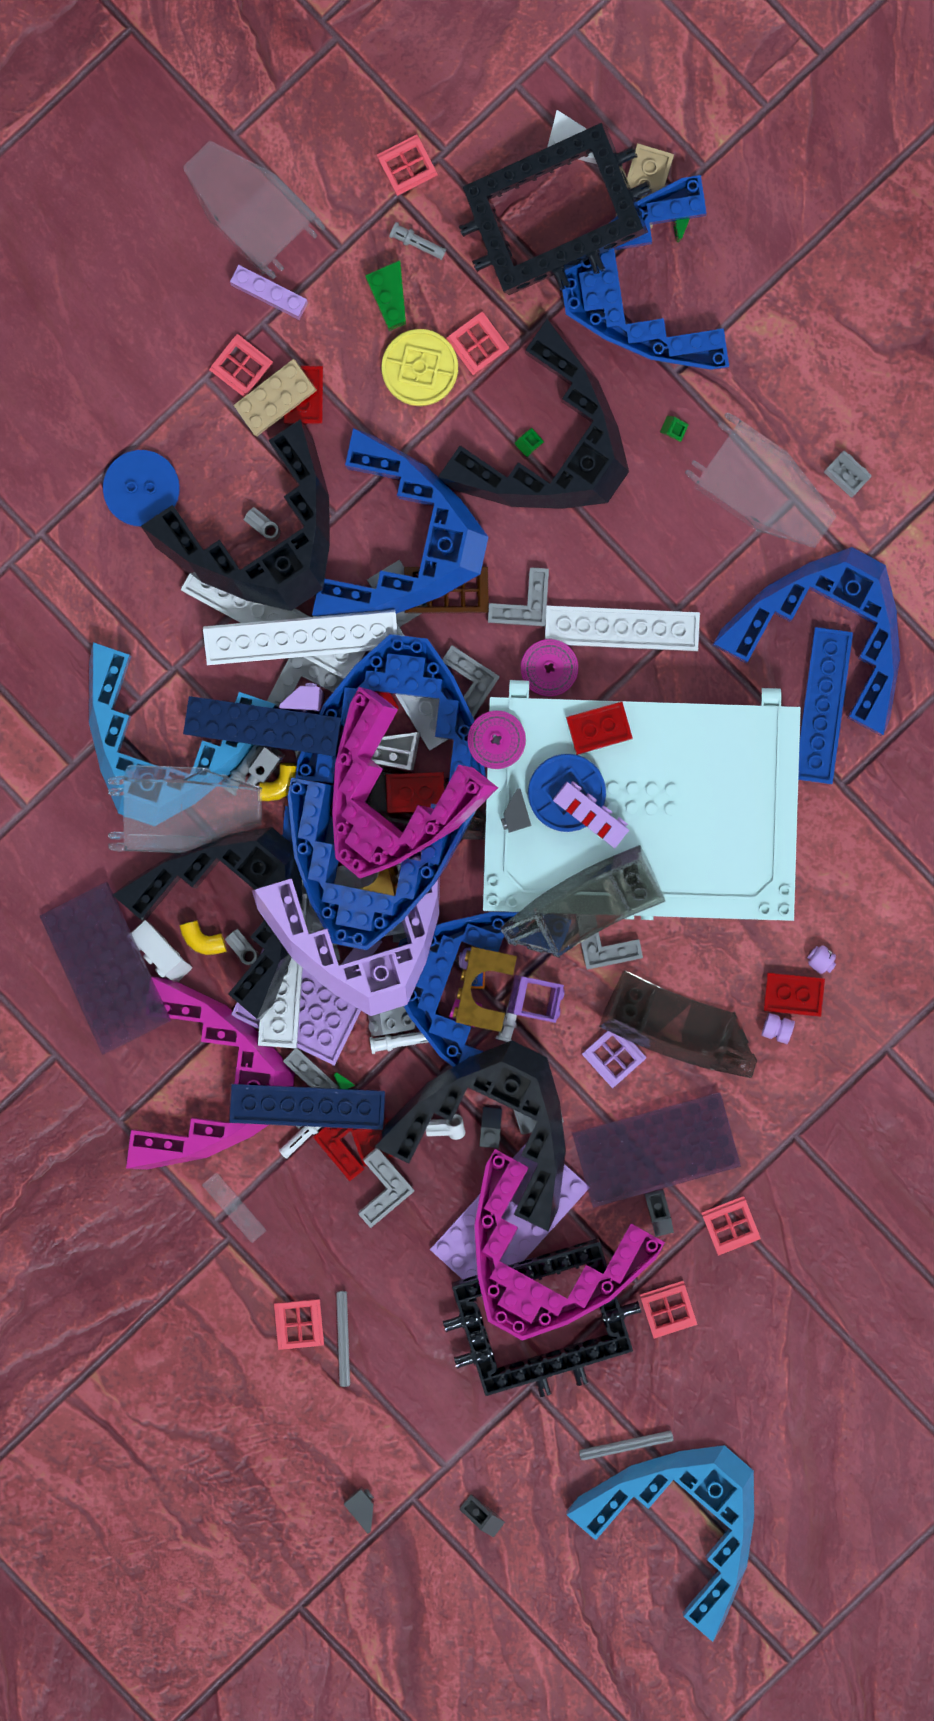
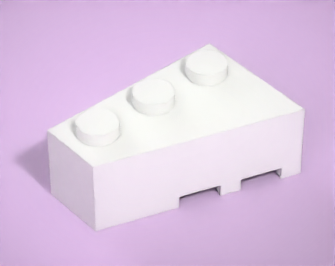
(564, 128)
(397, 751)
(160, 952)

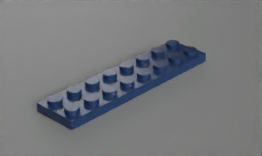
(262, 726)
(306, 1106)

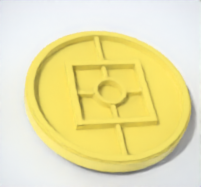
(419, 367)

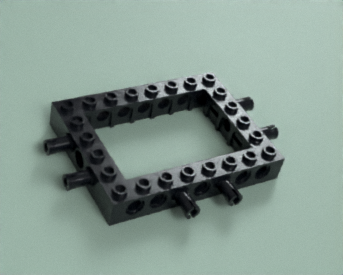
(584, 248)
(551, 1363)

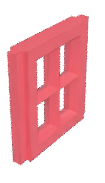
(414, 180)
(491, 333)
(251, 352)
(724, 1209)
(316, 1322)
(672, 1326)

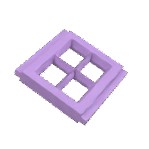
(601, 1067)

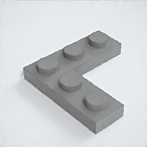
(531, 615)
(292, 673)
(482, 677)
(599, 956)
(308, 1071)
(396, 1188)

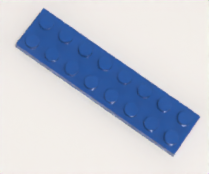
(823, 704)

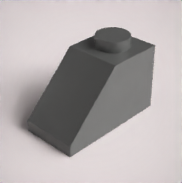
(516, 814)
(490, 1127)
(659, 1213)
(361, 1507)
(482, 1516)

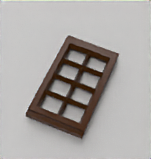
(482, 591)

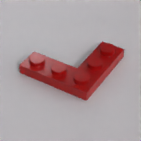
(330, 1142)

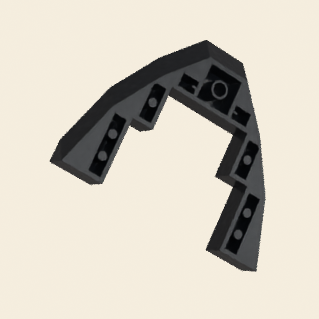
(592, 468)
(288, 571)
(260, 860)
(515, 1079)

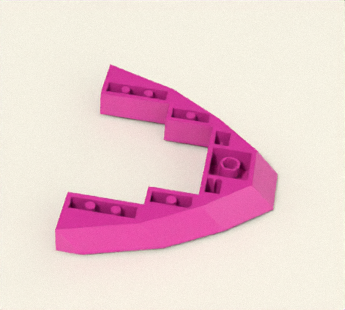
(362, 836)
(254, 1067)
(519, 1302)

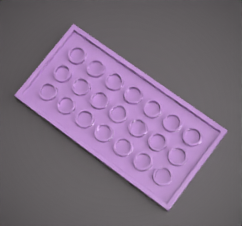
(458, 1243)

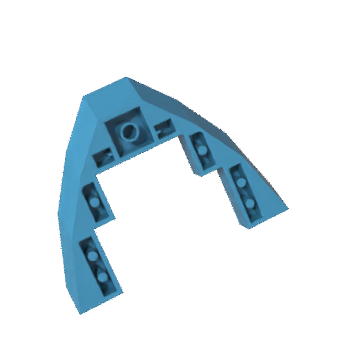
(109, 727)
(716, 1481)

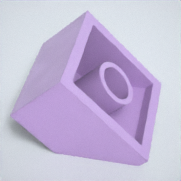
(305, 699)

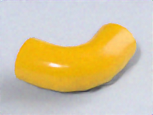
(280, 787)
(201, 943)

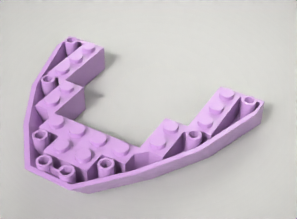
(368, 983)

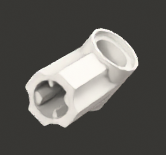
(444, 1127)

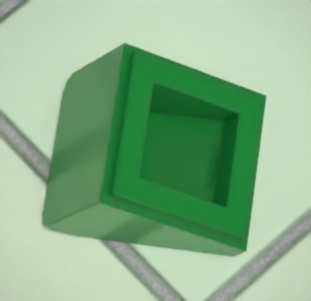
(679, 228)
(674, 428)
(529, 442)
(342, 1082)

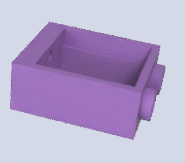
(518, 995)

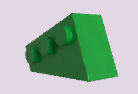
(388, 294)

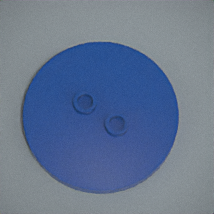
(140, 486)
(551, 777)

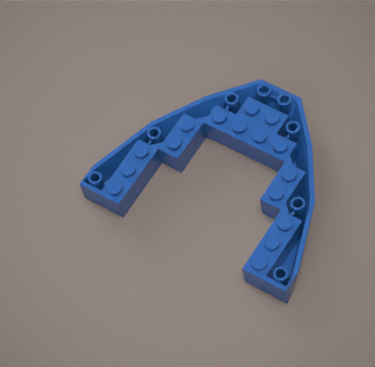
(597, 298)
(452, 546)
(853, 583)
(403, 668)
(352, 914)
(441, 1032)

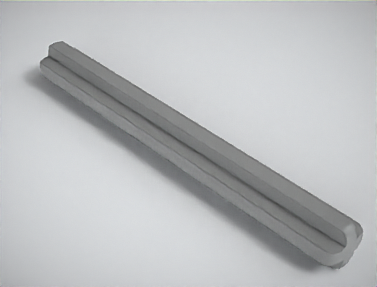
(343, 1339)
(626, 1445)

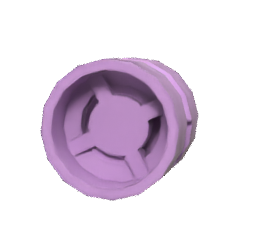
(778, 1028)

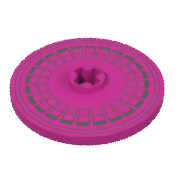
(542, 654)
(510, 746)

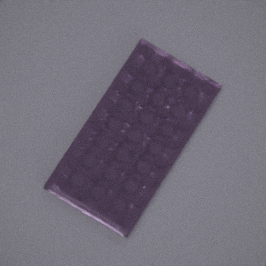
(105, 968)
(656, 1149)

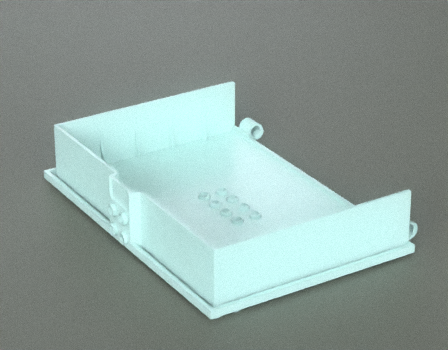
(700, 792)

